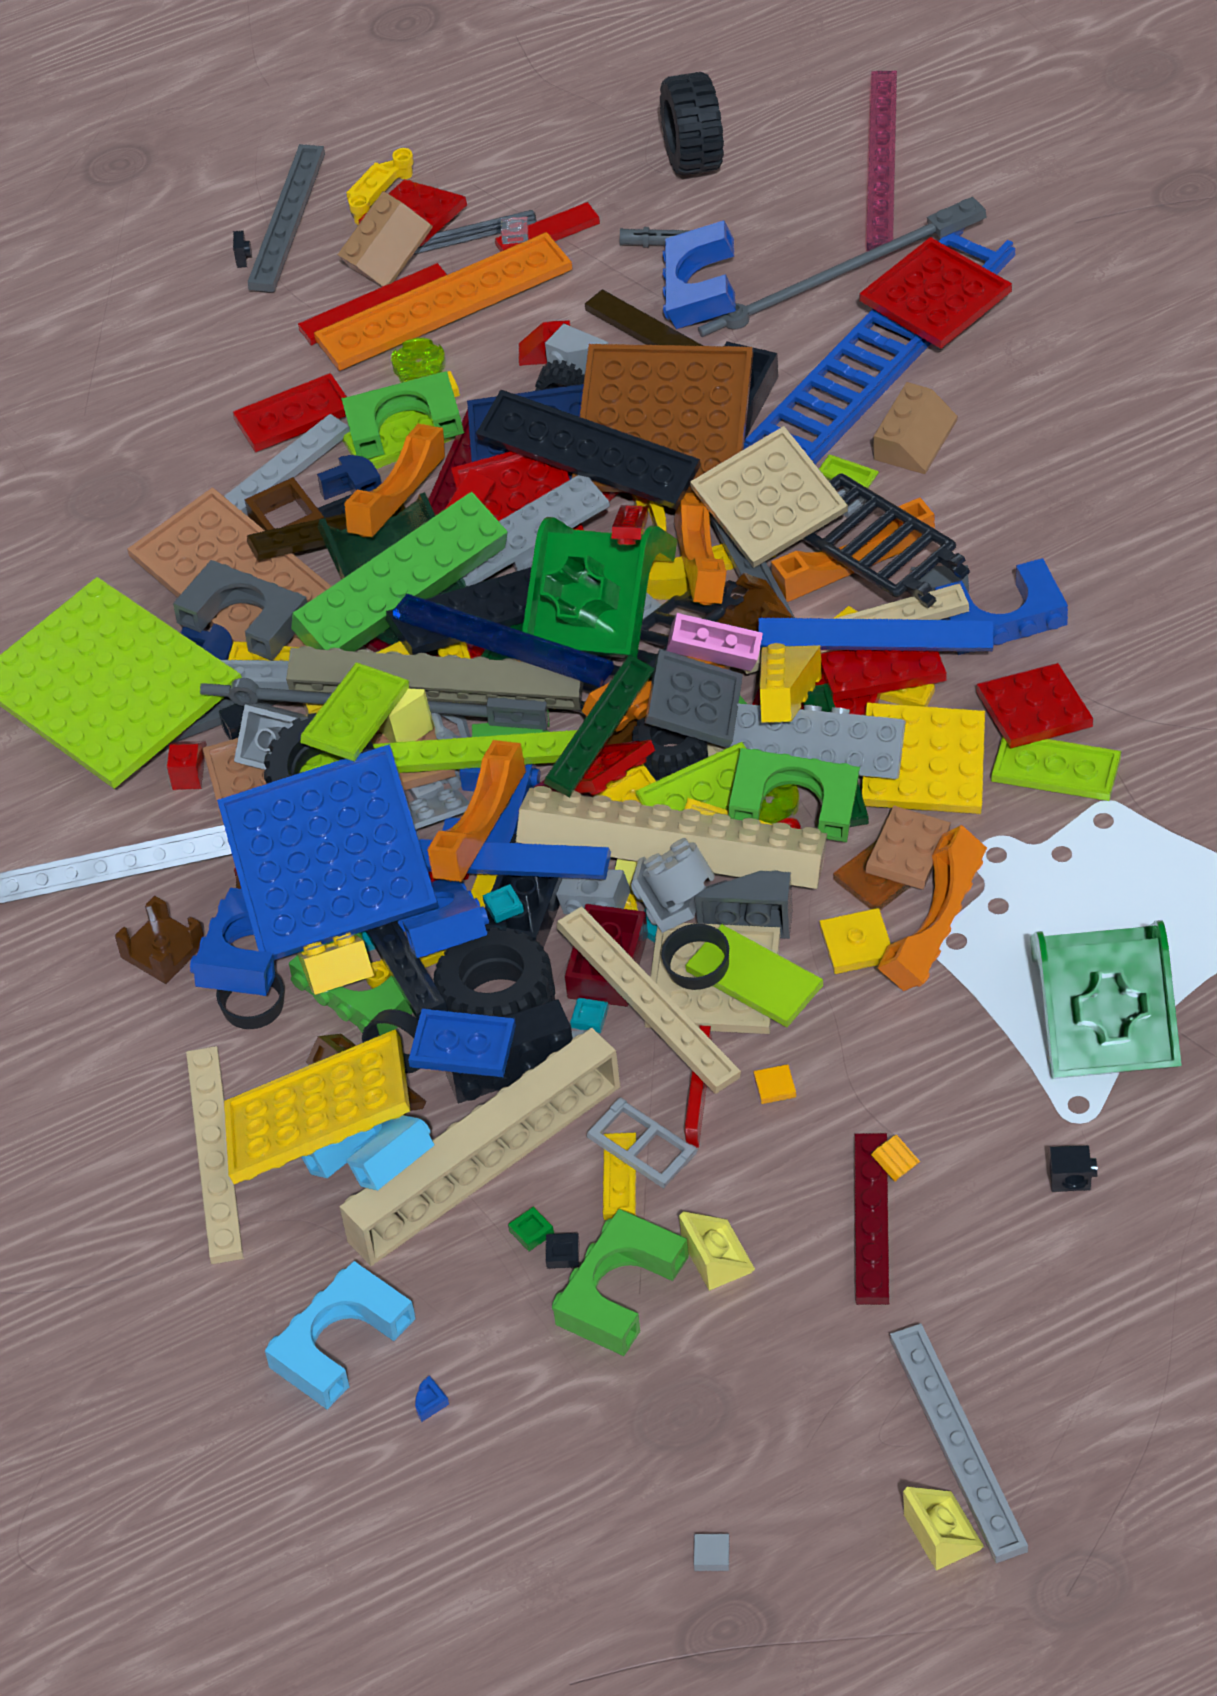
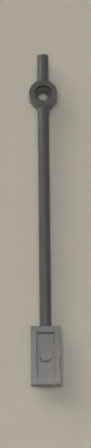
(942, 223)
(500, 711)

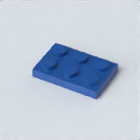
(462, 1043)

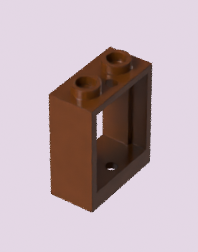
(276, 497)

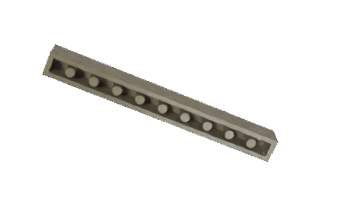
(441, 677)

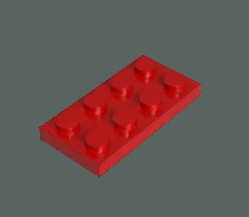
(290, 412)
(879, 671)

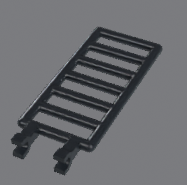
(910, 582)
(661, 615)

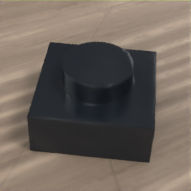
(241, 249)
(562, 1250)

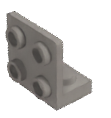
(664, 917)

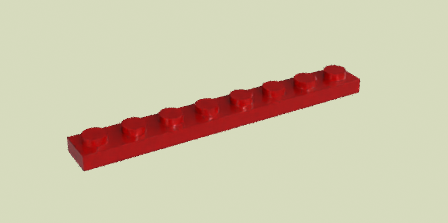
(629, 524)

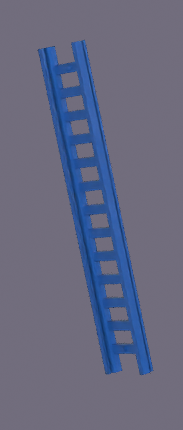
(874, 386)

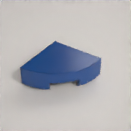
(429, 1399)

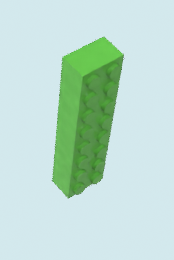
(415, 565)

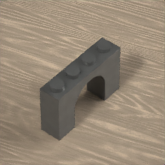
(224, 586)

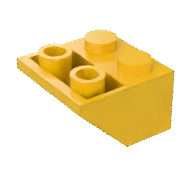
(335, 963)

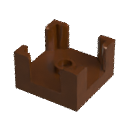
(758, 603)
(161, 943)

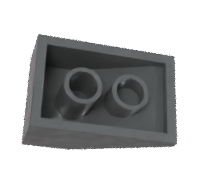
(750, 900)

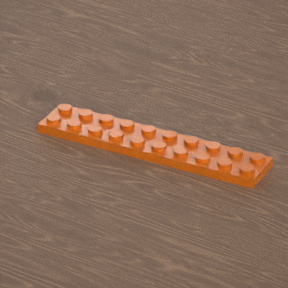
(442, 301)

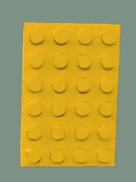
(315, 1106)

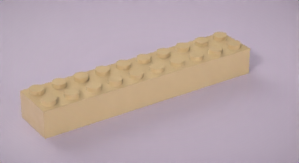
(642, 831)
(482, 1146)

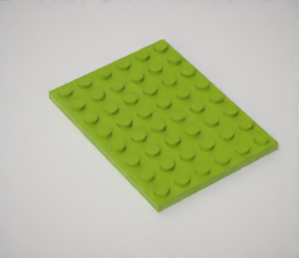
(108, 681)

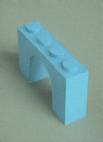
(376, 1153)
(350, 1296)

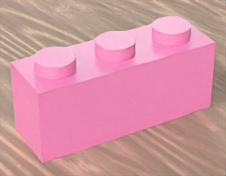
(714, 642)

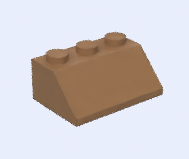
(384, 240)
(914, 429)

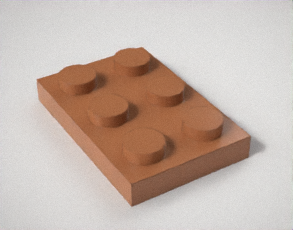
(907, 847)

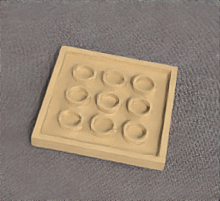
(769, 496)
(710, 1004)

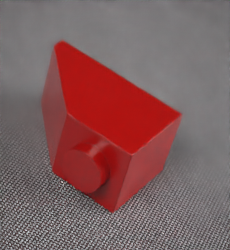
(532, 347)
(186, 764)

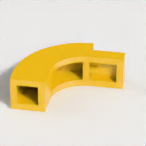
(667, 579)

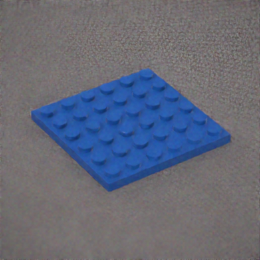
(327, 853)

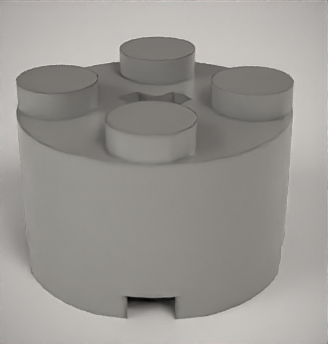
(677, 873)

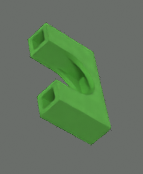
(426, 394)
(831, 782)
(353, 1005)
(623, 1242)

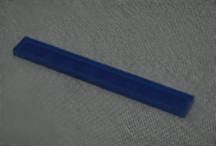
(503, 640)

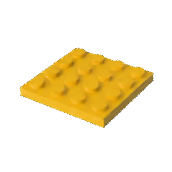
(938, 760)

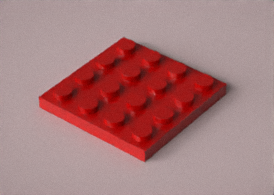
(935, 292)
(516, 479)

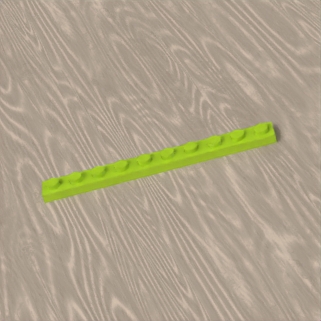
(462, 752)

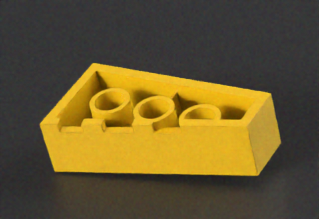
(786, 679)

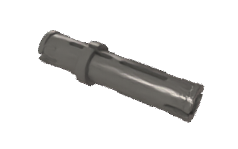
(646, 236)

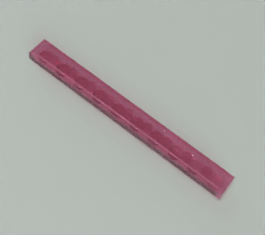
(881, 158)

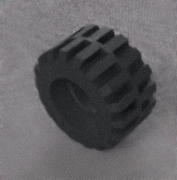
(669, 759)

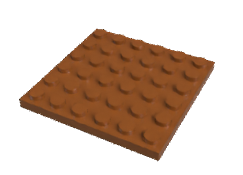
(672, 397)

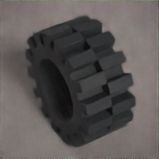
(560, 374)

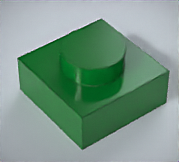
(530, 1229)

